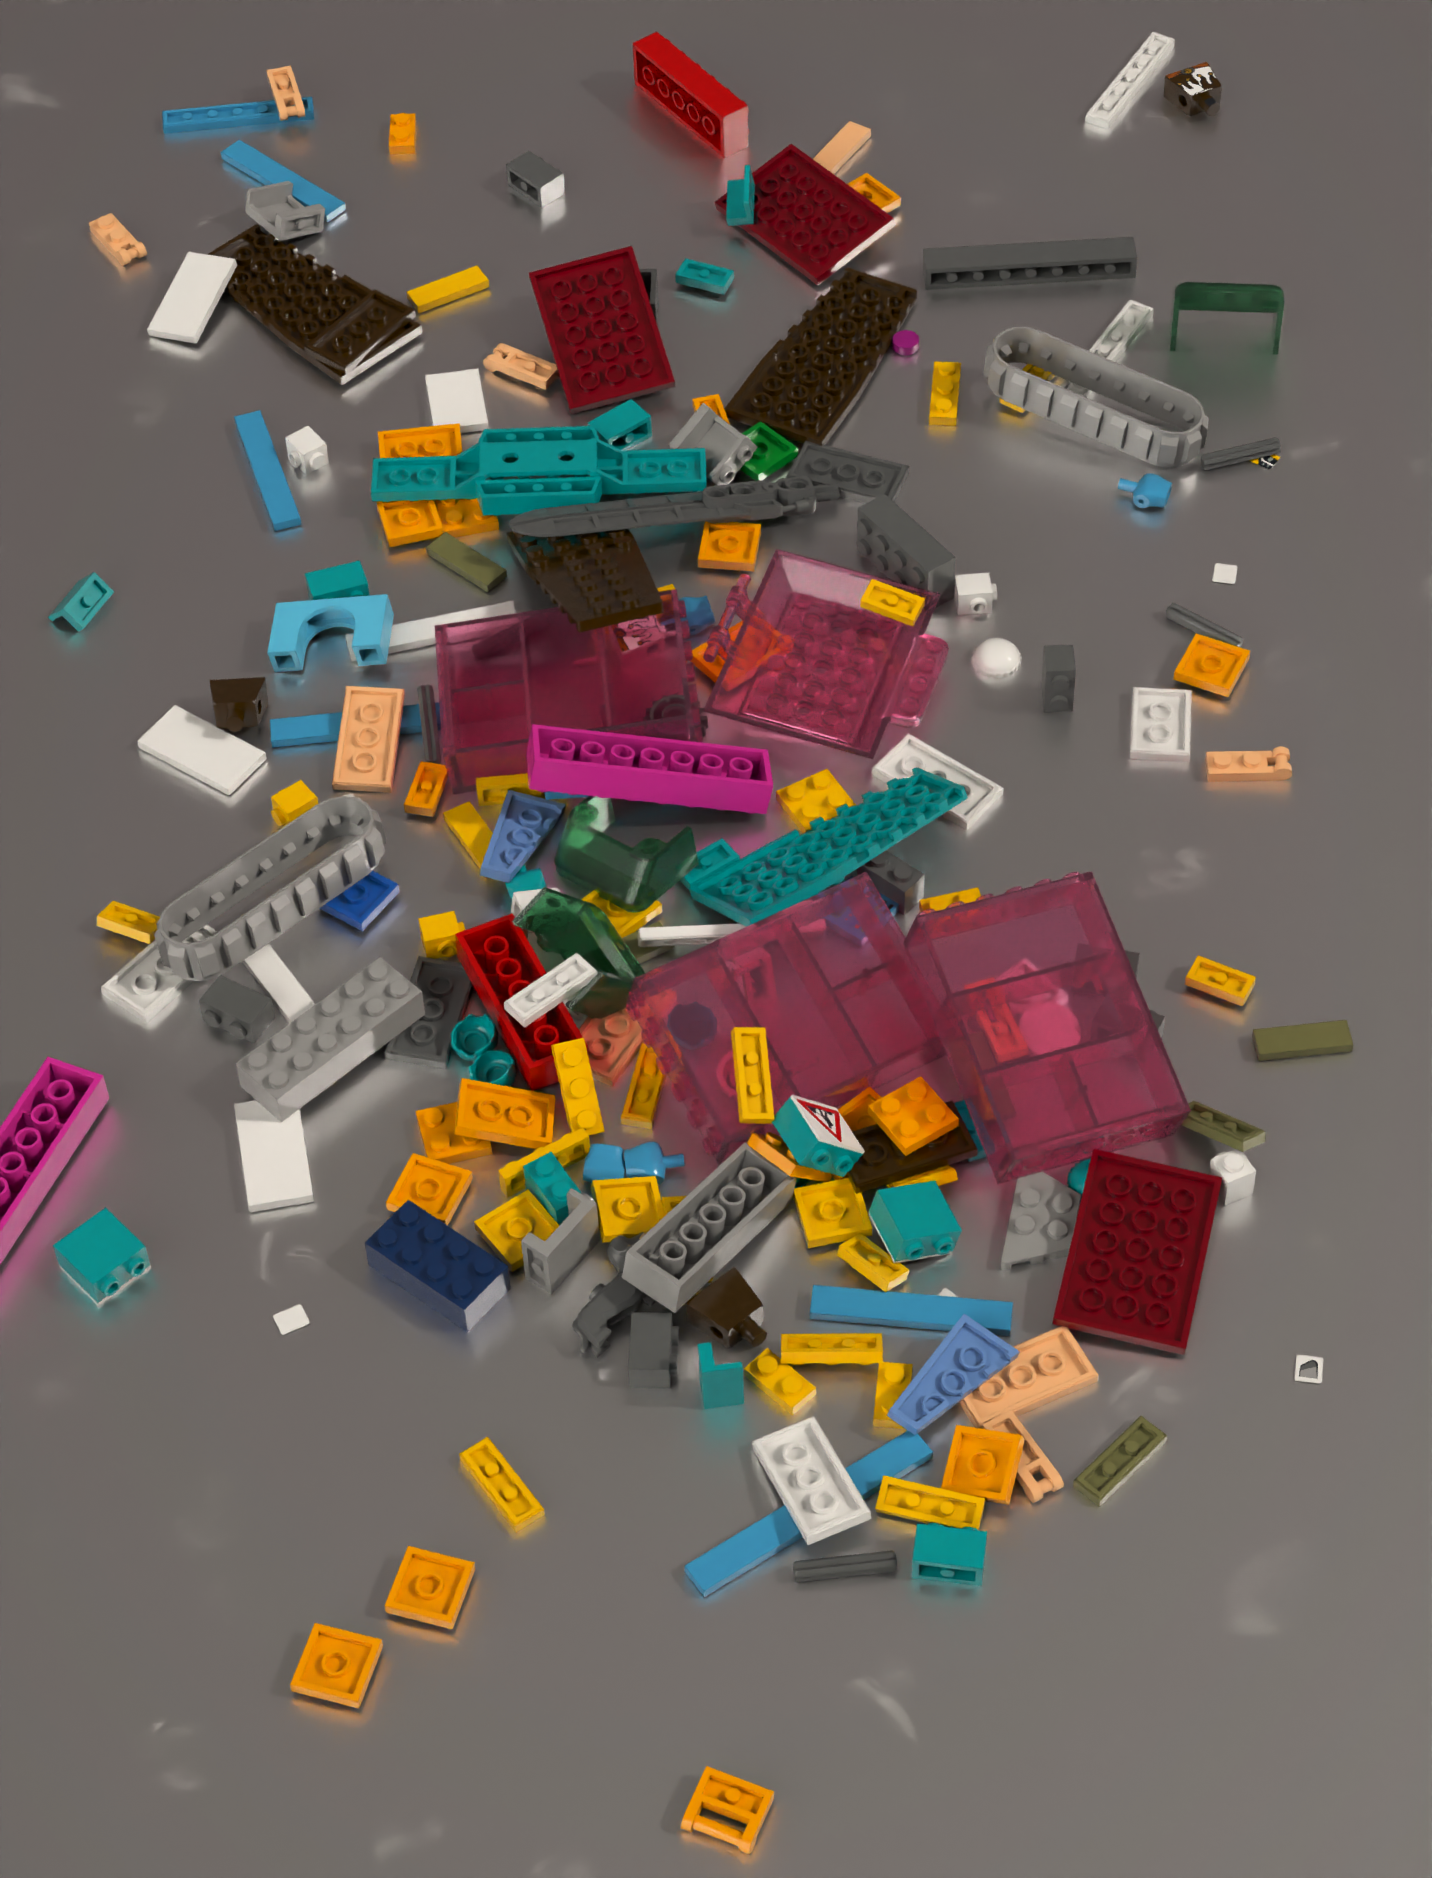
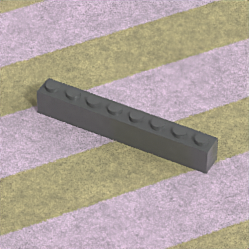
(1029, 263)

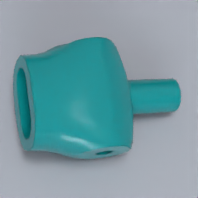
(526, 880)

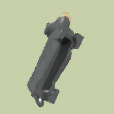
(609, 1302)

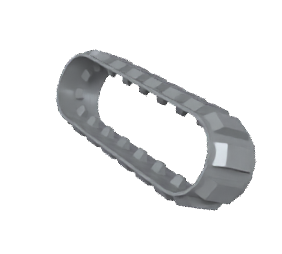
(1105, 378)
(256, 868)

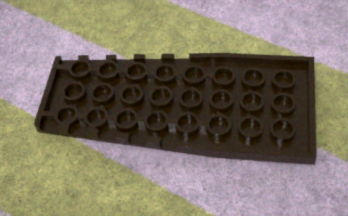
(297, 295)
(826, 360)
(591, 576)

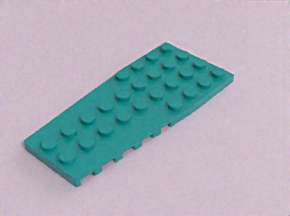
(810, 862)

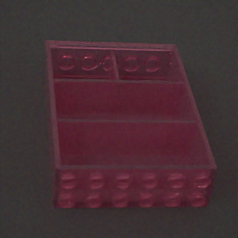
(541, 671)
(822, 983)
(1045, 1026)

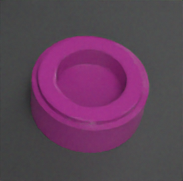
(905, 342)

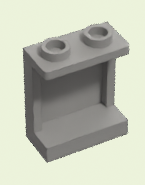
(281, 213)
(723, 444)
(553, 1260)

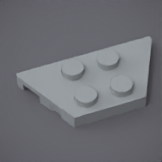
(1040, 1221)

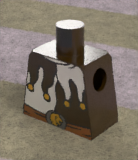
(1194, 90)

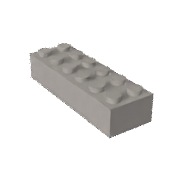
(330, 1039)
(708, 1228)

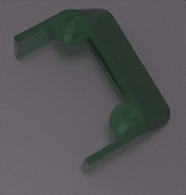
(1230, 298)
(620, 873)
(576, 926)

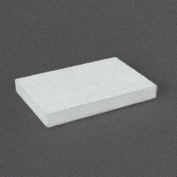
(457, 399)
(1160, 724)

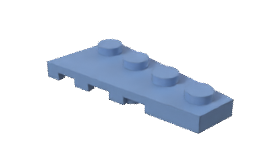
(518, 832)
(953, 1371)

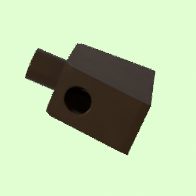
(239, 702)
(728, 1311)

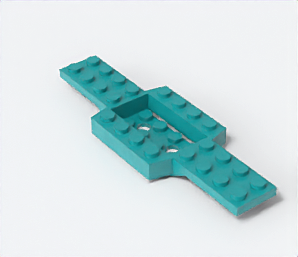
(538, 453)

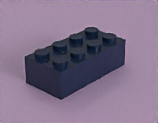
(438, 1265)

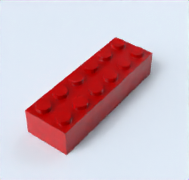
(691, 94)
(499, 966)

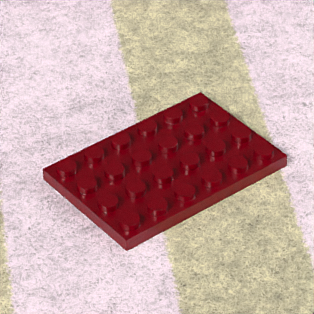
(810, 215)
(601, 330)
(1137, 1251)

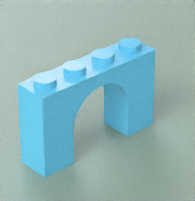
(300, 621)

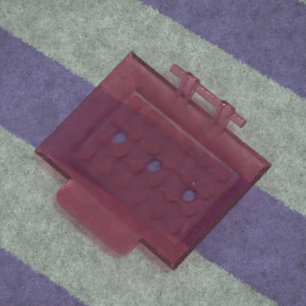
(874, 667)

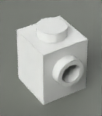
(306, 450)
(974, 593)
(1237, 1175)

